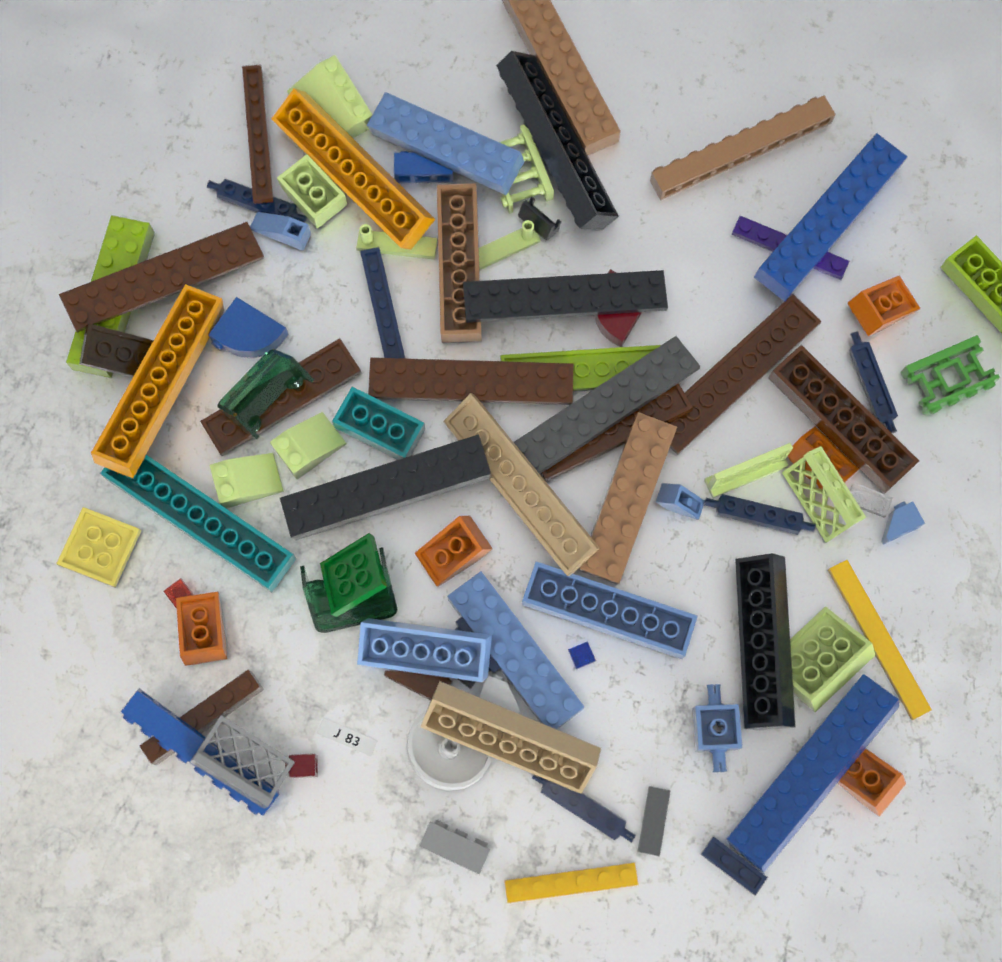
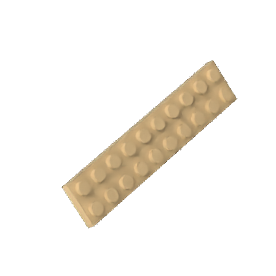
(524, 487)

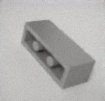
(455, 846)

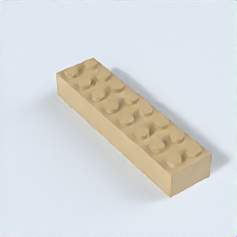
(511, 737)

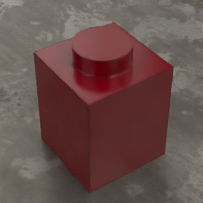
(304, 766)

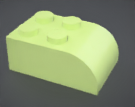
(312, 191)

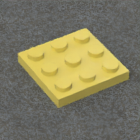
(99, 547)

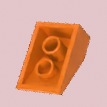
(883, 305)
(453, 550)
(201, 629)
(872, 782)

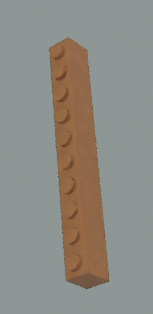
(741, 147)

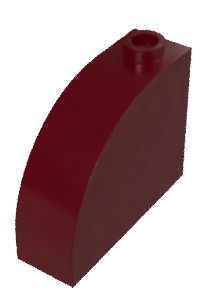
(617, 326)

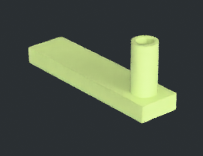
(369, 239)
(508, 245)

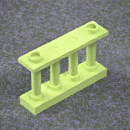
(537, 171)

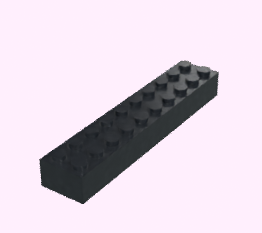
(557, 141)
(386, 487)

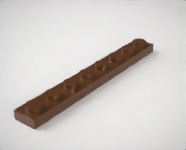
(257, 134)

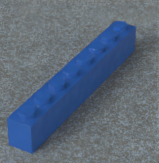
(185, 741)

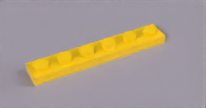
(571, 882)

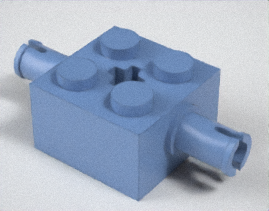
(727, 718)

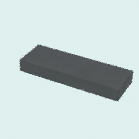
(654, 821)

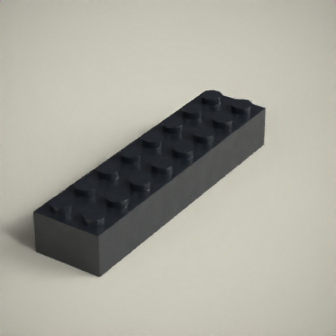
(765, 642)

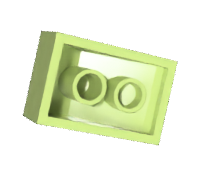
(307, 444)
(246, 479)

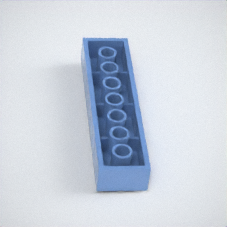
(446, 143)
(609, 610)
(516, 652)

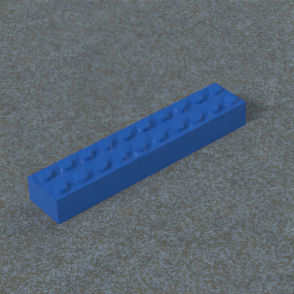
(830, 217)
(813, 773)

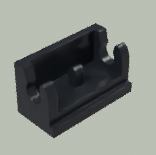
(542, 224)

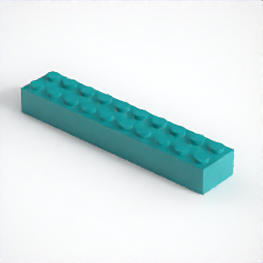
(206, 522)

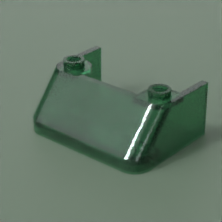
(260, 388)
(379, 606)

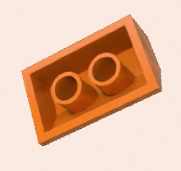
(815, 438)

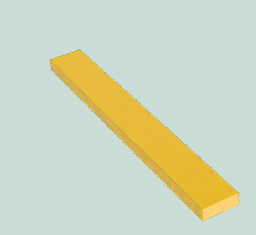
(877, 634)

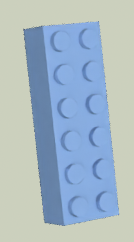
(424, 649)

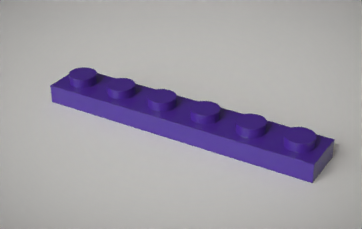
(770, 240)

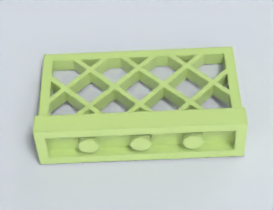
(748, 471)
(832, 487)

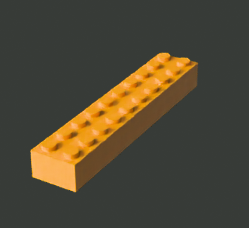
(353, 169)
(157, 382)

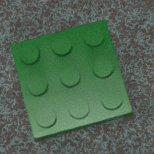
(353, 575)

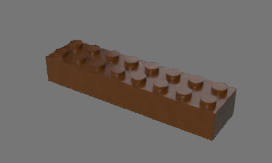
(843, 419)

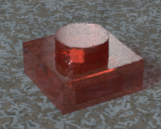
(177, 590)

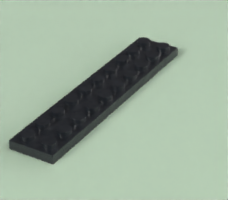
(565, 296)

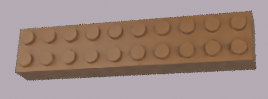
(566, 72)

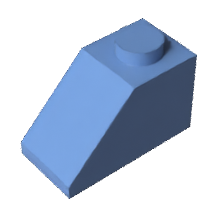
(680, 500)
(902, 521)

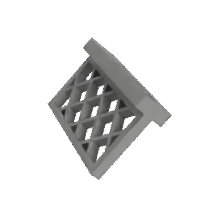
(233, 779)

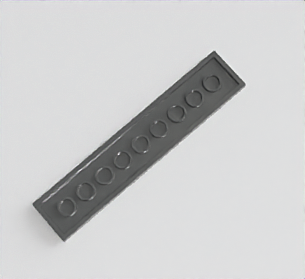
(607, 405)

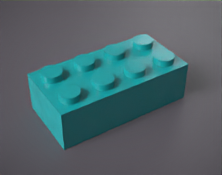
(378, 424)

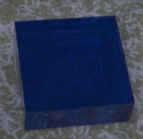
(581, 655)

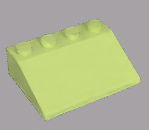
(337, 95)
(826, 657)

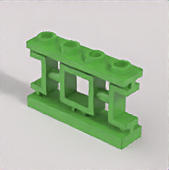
(942, 361)

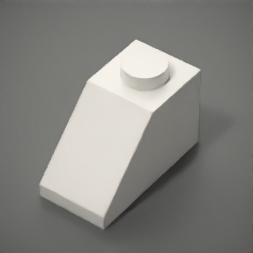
(499, 693)

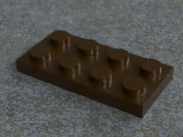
(113, 350)

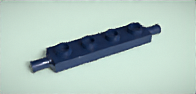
(243, 197)
(873, 382)
(759, 514)
(586, 809)

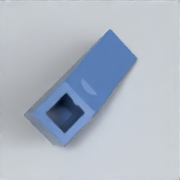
(282, 229)

